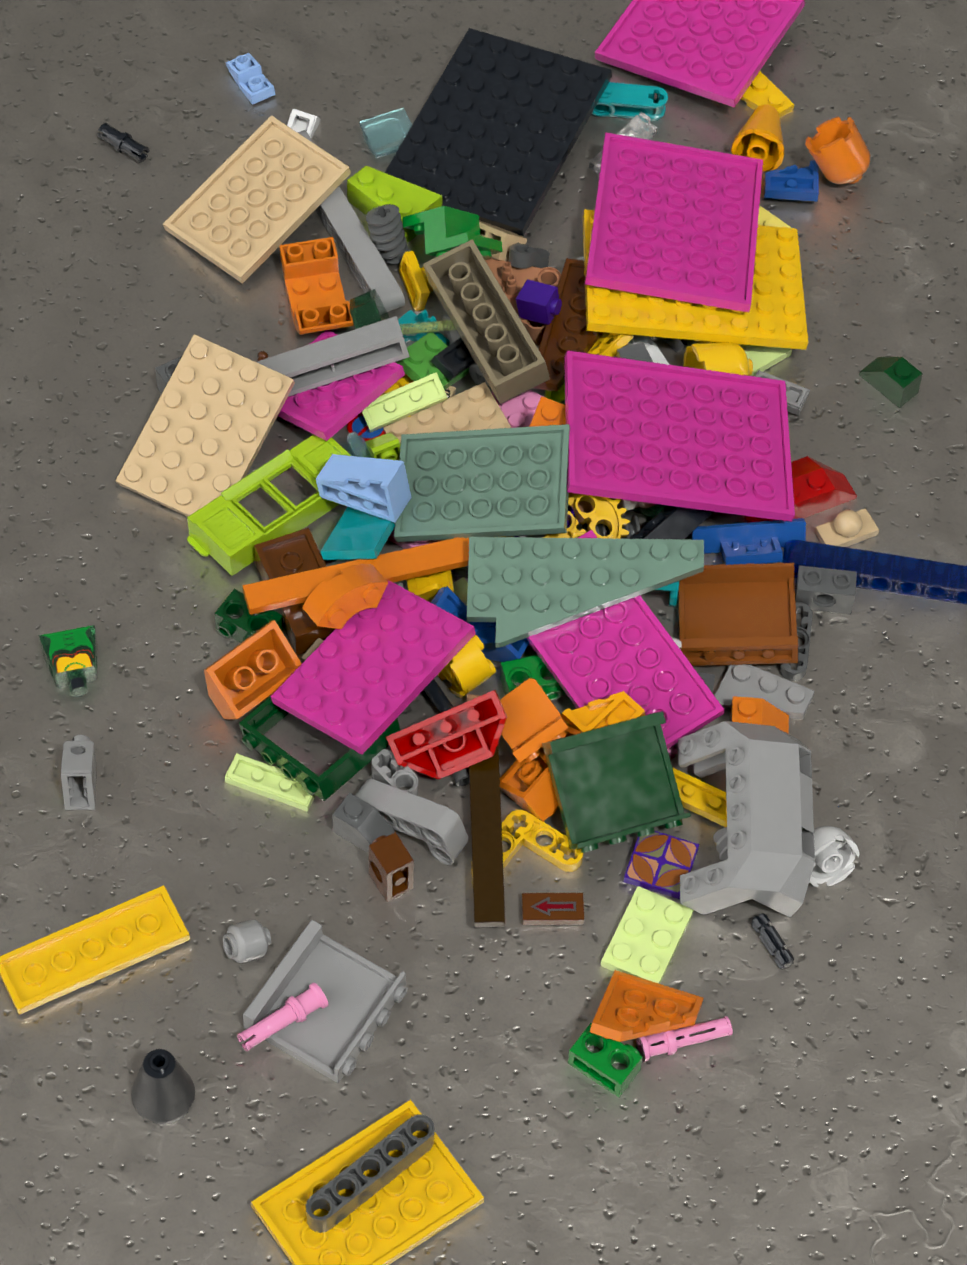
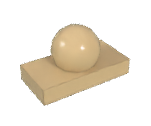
(847, 528)

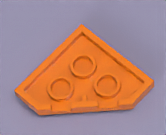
(642, 1008)

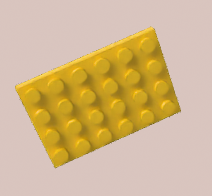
(389, 1223)

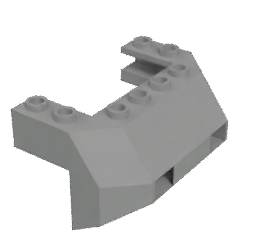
(766, 817)

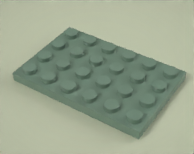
(485, 483)

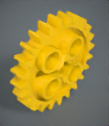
(604, 512)

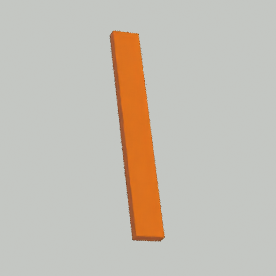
(392, 566)

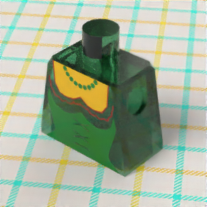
(71, 658)

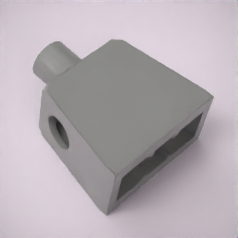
(79, 760)

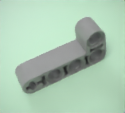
(418, 818)

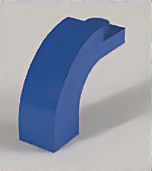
(486, 631)

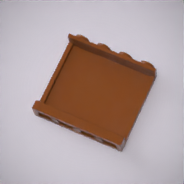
(739, 615)

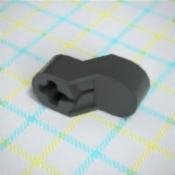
(525, 257)

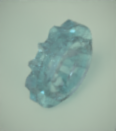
(357, 445)

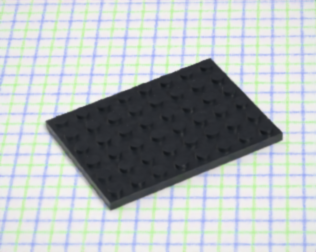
(499, 128)

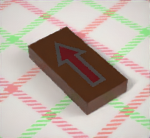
(552, 909)

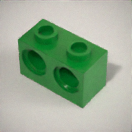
(529, 667)
(599, 1065)

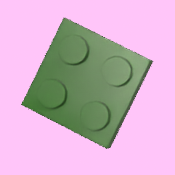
(421, 355)

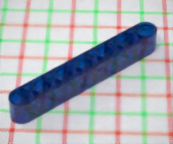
(884, 571)

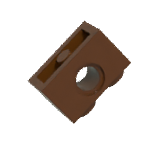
(391, 866)

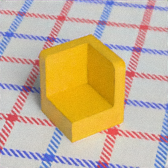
(429, 585)

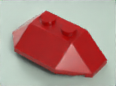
(815, 489)
(451, 738)

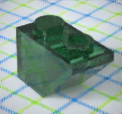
(367, 309)

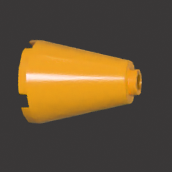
(761, 138)

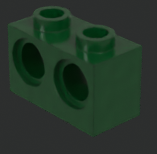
(246, 624)

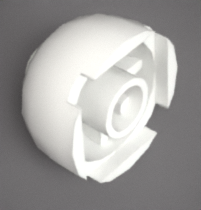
(833, 856)

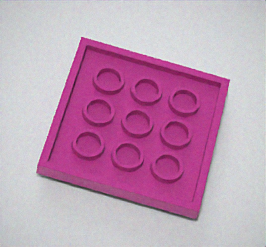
(334, 405)

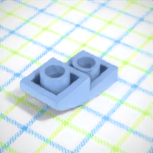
(249, 78)

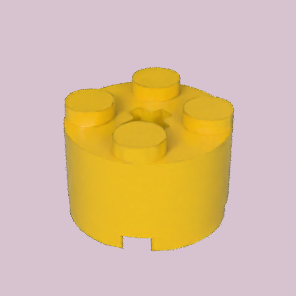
(468, 668)

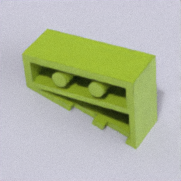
(374, 188)

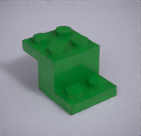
(449, 228)

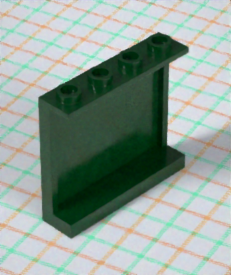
(614, 782)

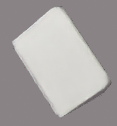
(303, 121)

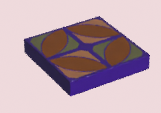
(659, 863)

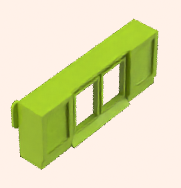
(230, 531)

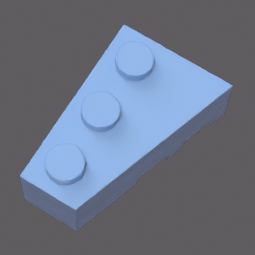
(366, 484)

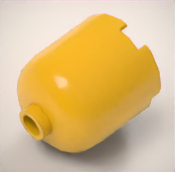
(718, 357)

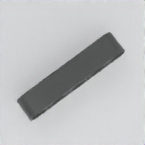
(363, 1186)

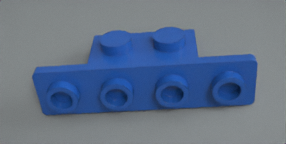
(750, 541)

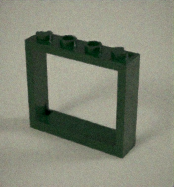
(268, 715)

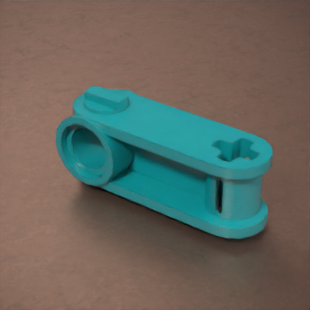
(629, 100)

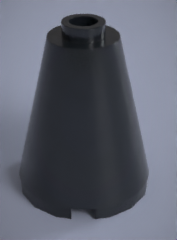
(162, 1088)

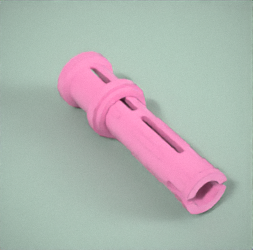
(294, 1010)
(669, 1044)

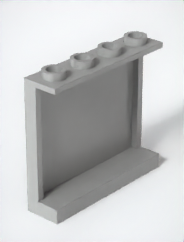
(356, 995)

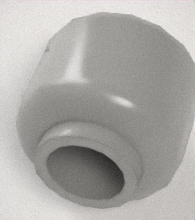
(246, 941)

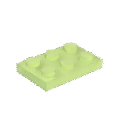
(647, 936)

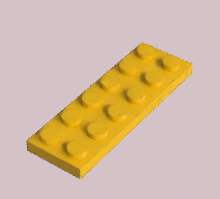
(92, 949)

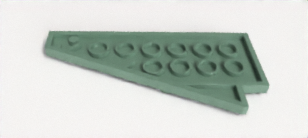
(552, 581)

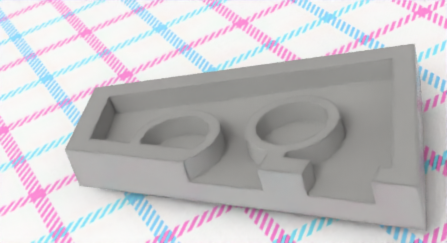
(756, 683)

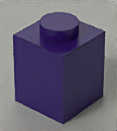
(538, 302)

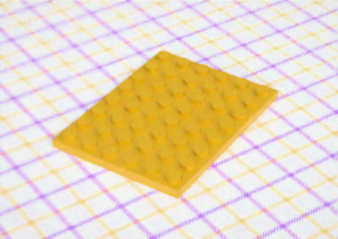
(775, 312)

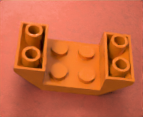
(314, 286)

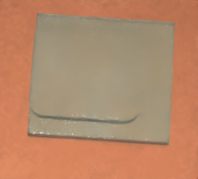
(386, 132)

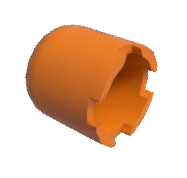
(839, 151)

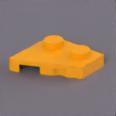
(603, 712)

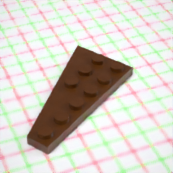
(569, 327)

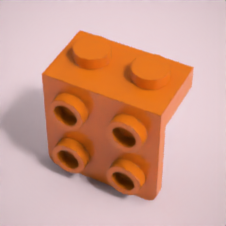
(530, 720)

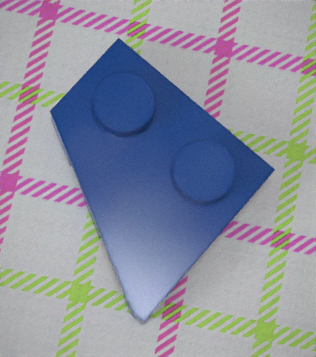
(793, 183)

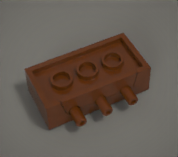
(289, 556)

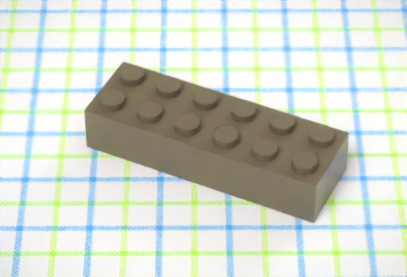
(486, 321)

